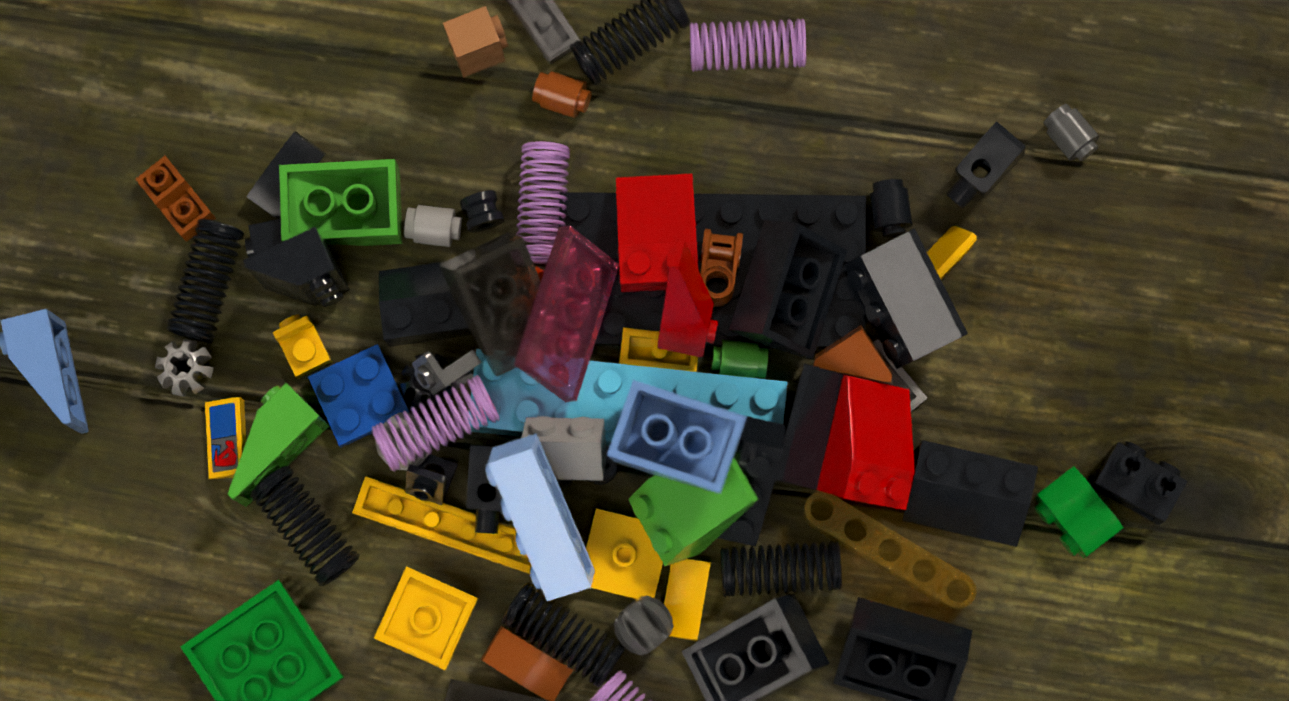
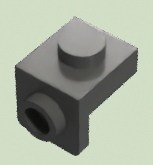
(435, 379)

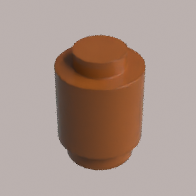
(561, 94)

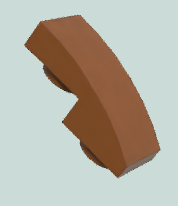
(174, 197)
(526, 664)

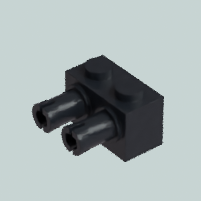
(1139, 482)

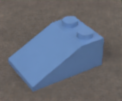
(43, 354)
(676, 437)

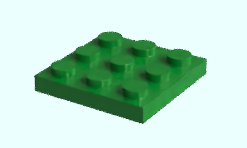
(263, 652)

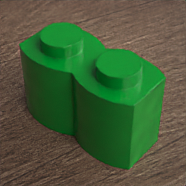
(1077, 513)

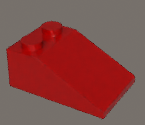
(649, 221)
(870, 445)

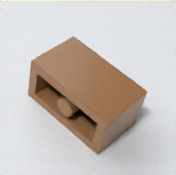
(476, 40)

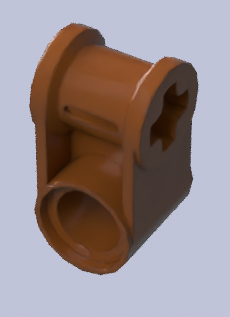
(720, 260)

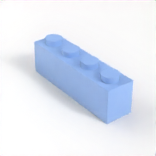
(540, 517)

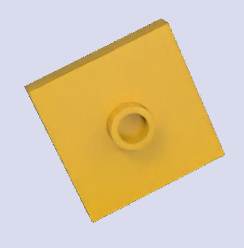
(622, 556)
(426, 618)

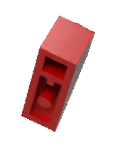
(687, 307)

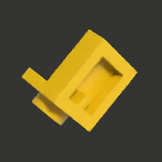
(301, 345)

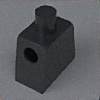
(998, 152)
(486, 511)

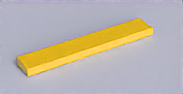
(438, 523)

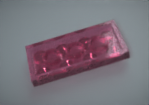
(567, 314)

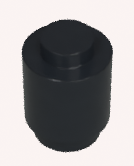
(890, 207)

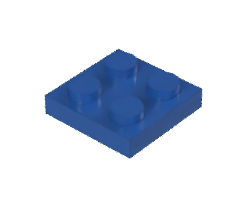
(357, 394)

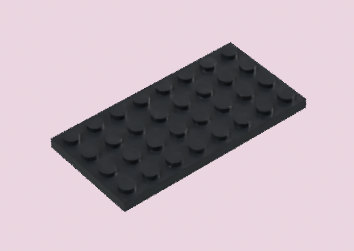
(830, 216)

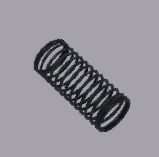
(589, 68)
(221, 230)
(832, 563)
(336, 565)
(595, 678)

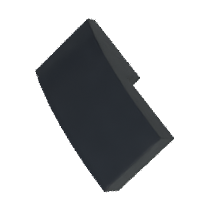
(267, 188)

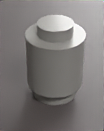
(432, 225)

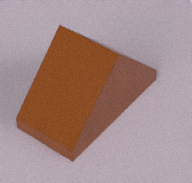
(854, 356)

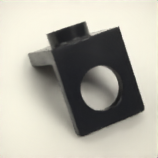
(427, 484)

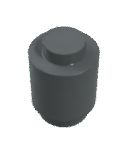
(1071, 133)

